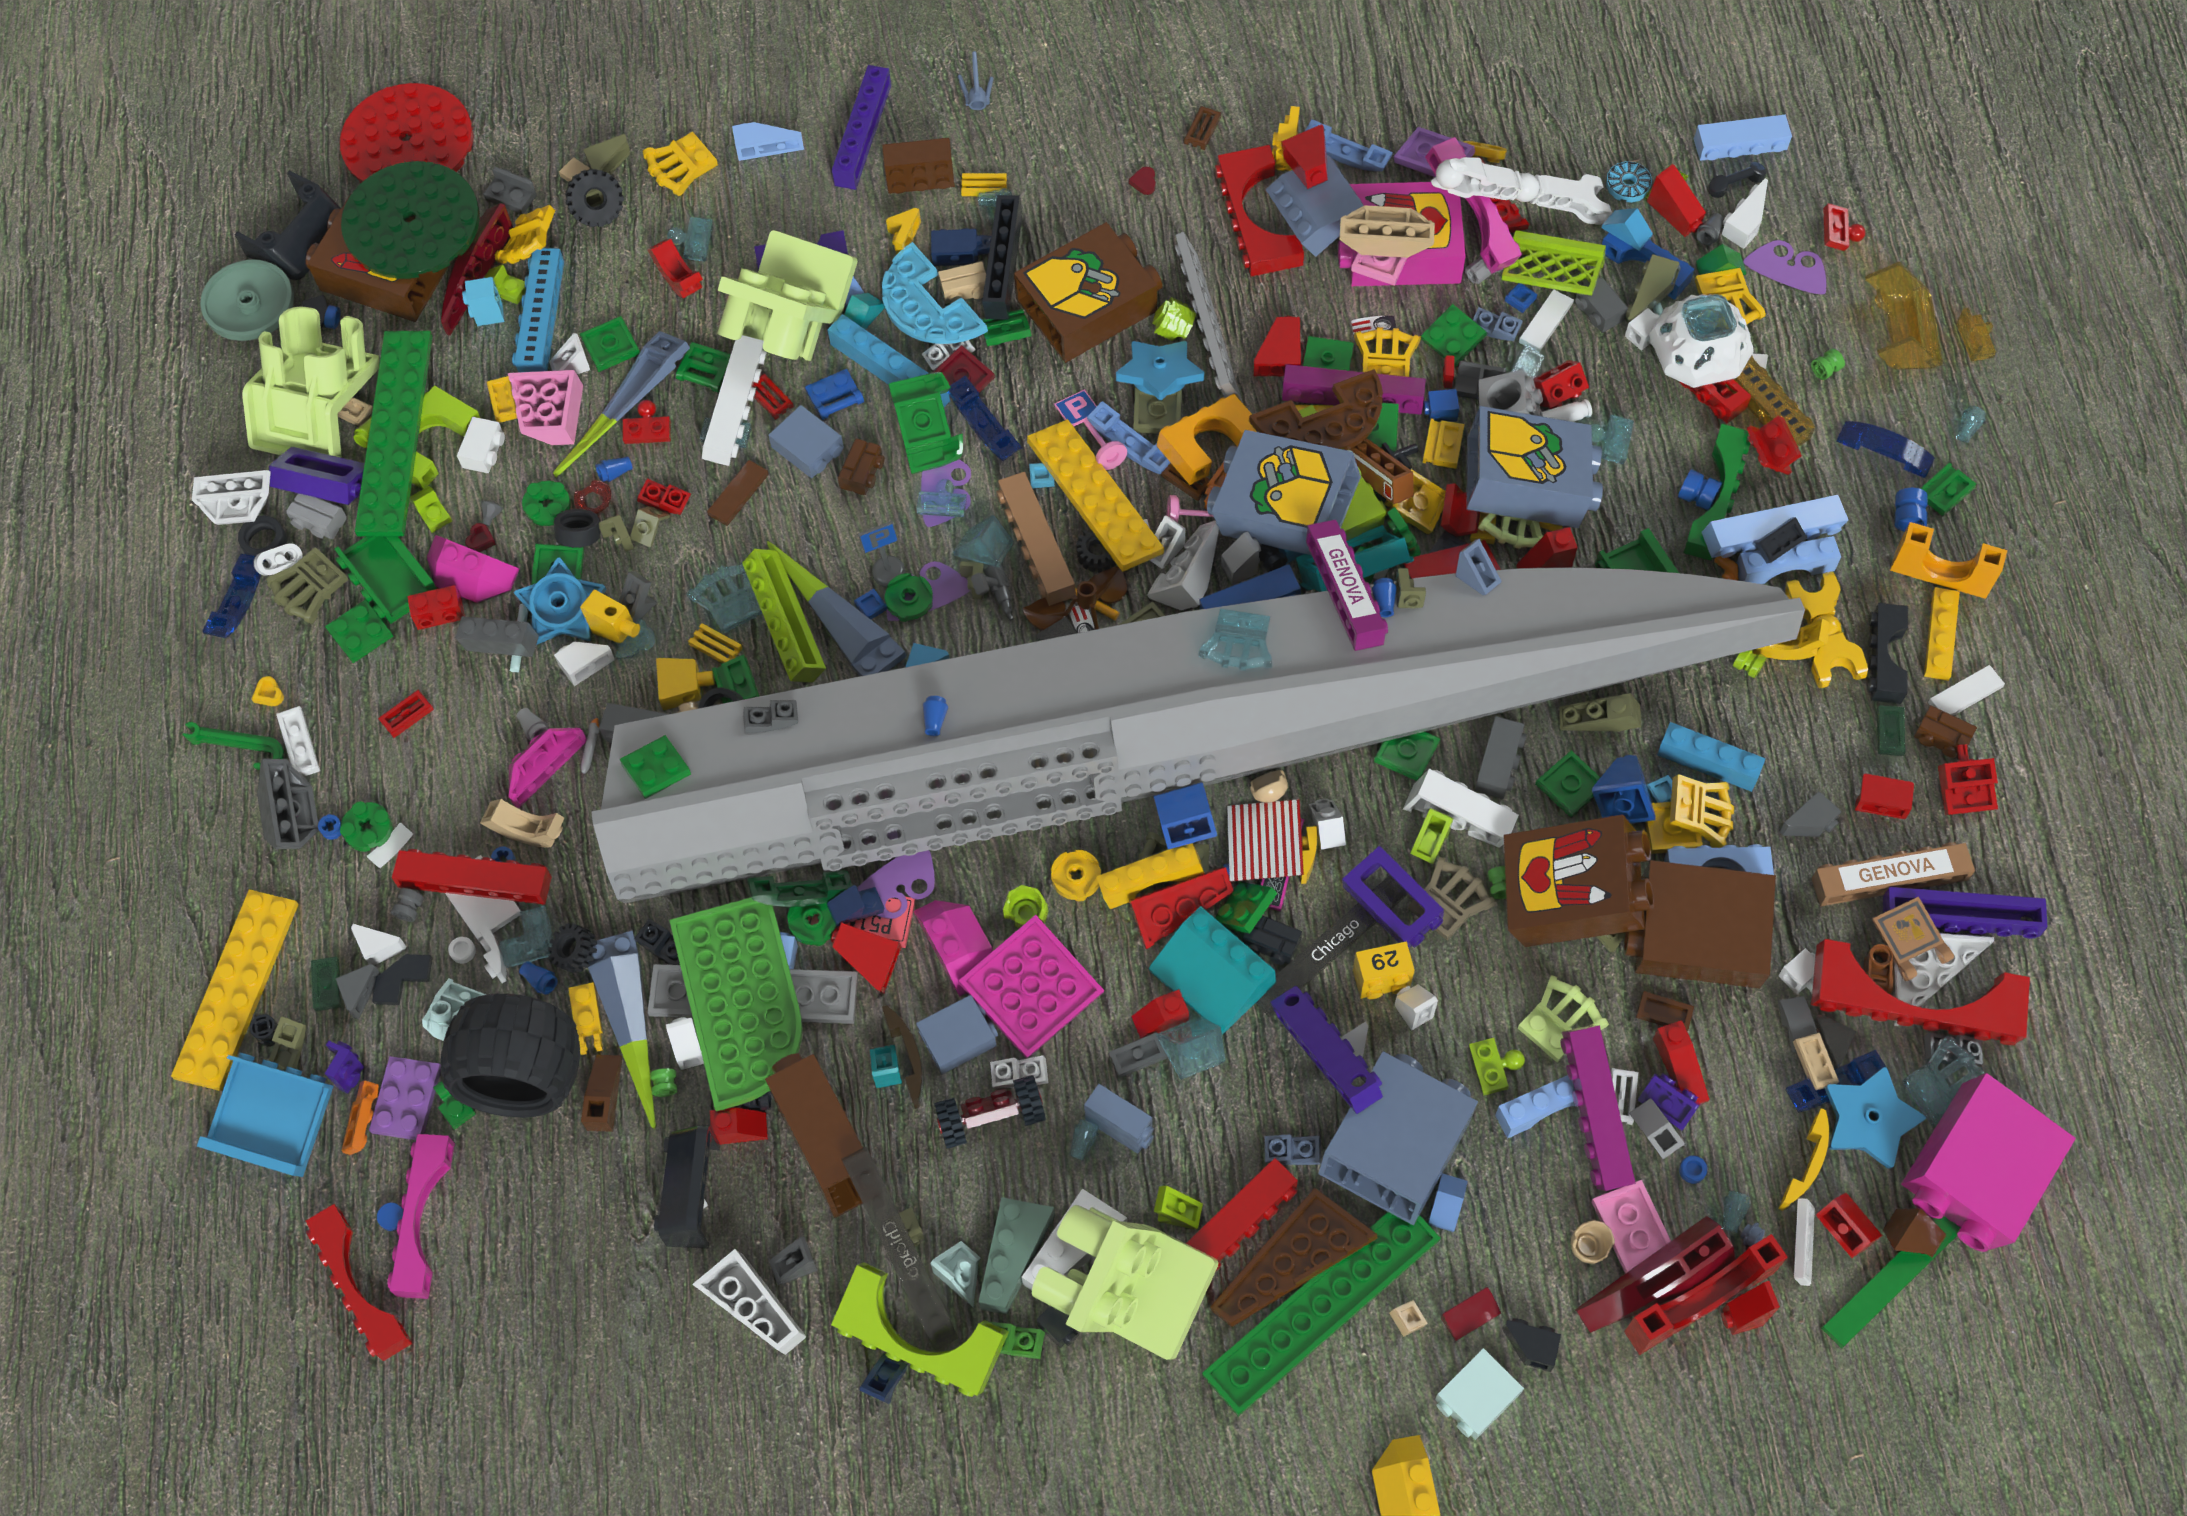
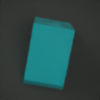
(864, 309)
(885, 1066)

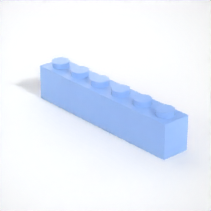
(1741, 532)

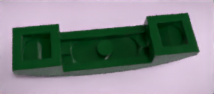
(799, 892)

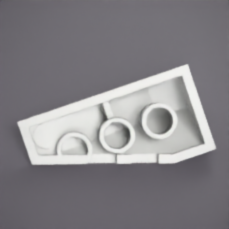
(1189, 572)

